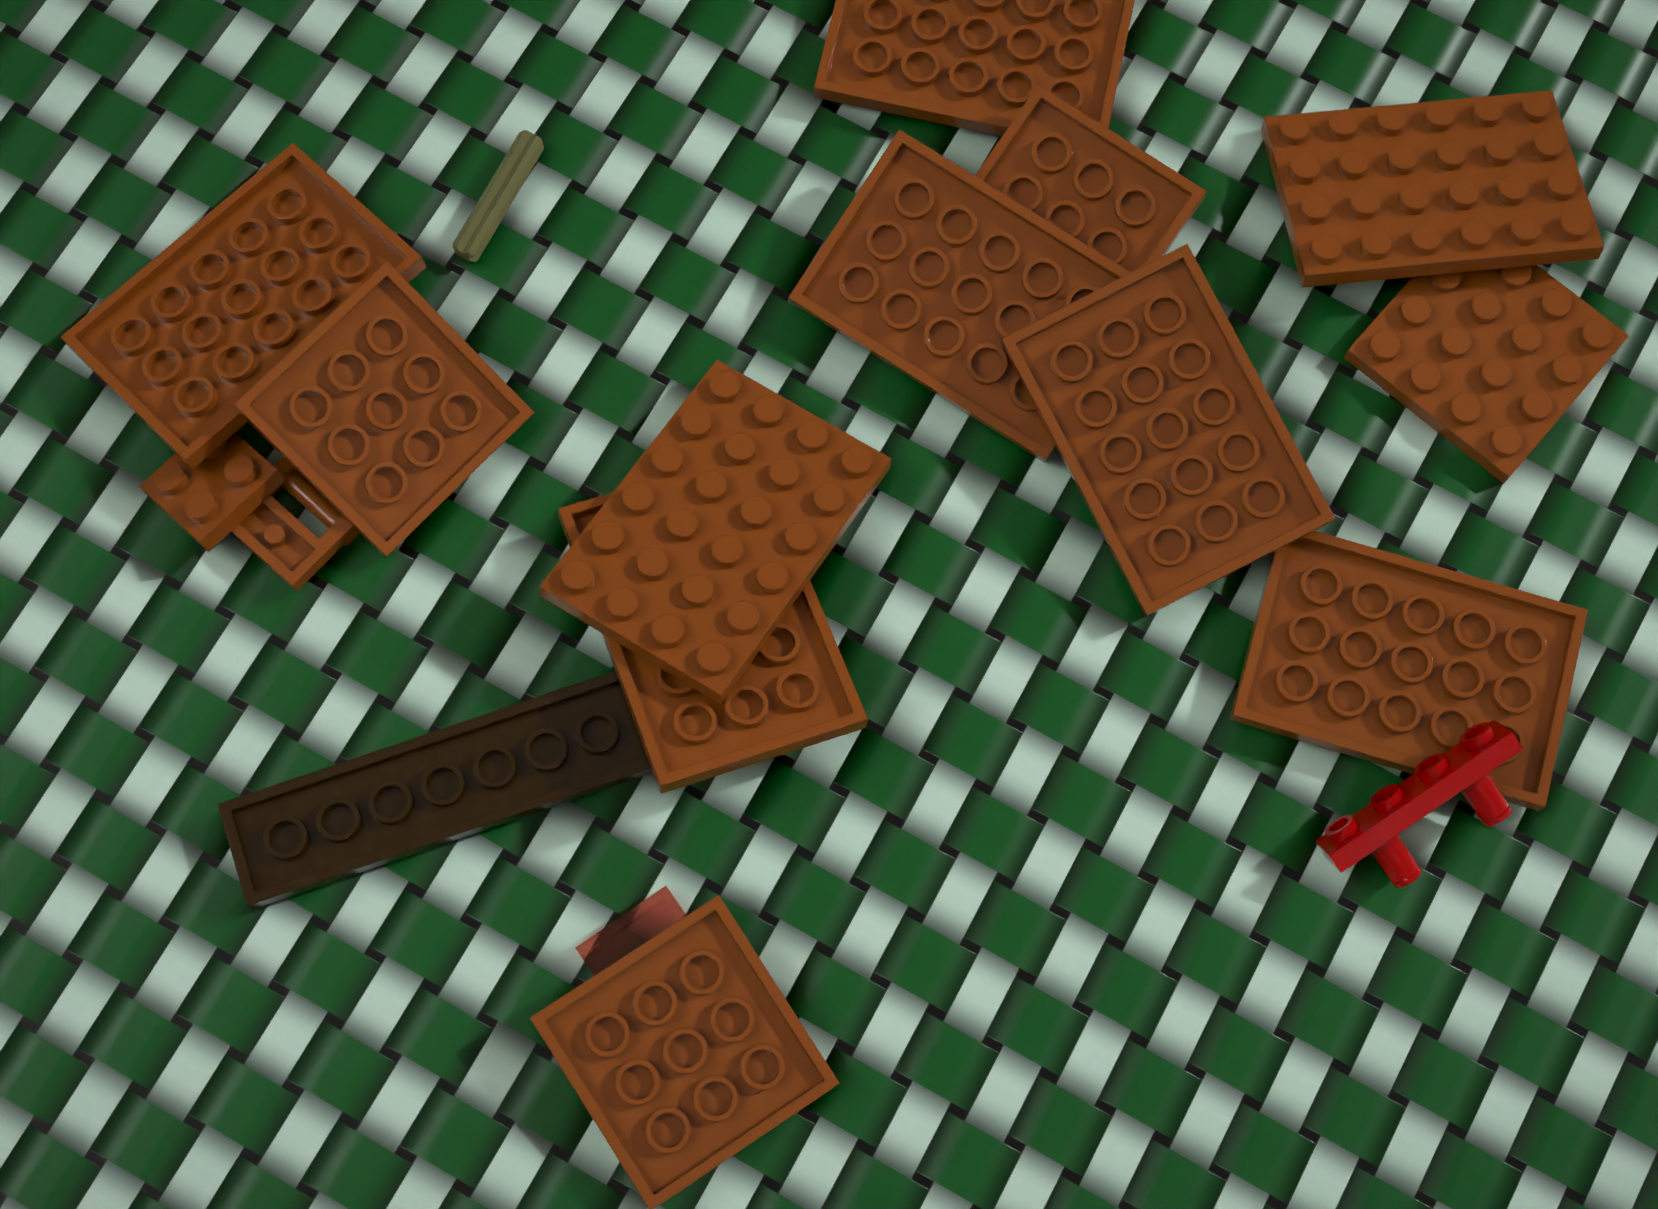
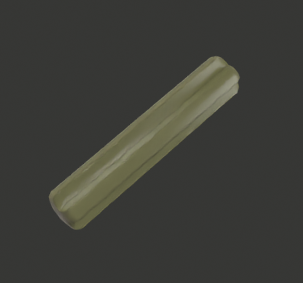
(498, 196)

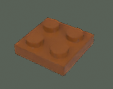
(216, 492)

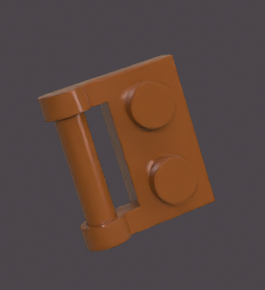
(284, 541)

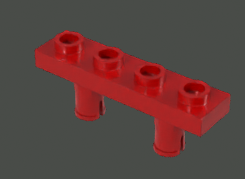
(1435, 781)

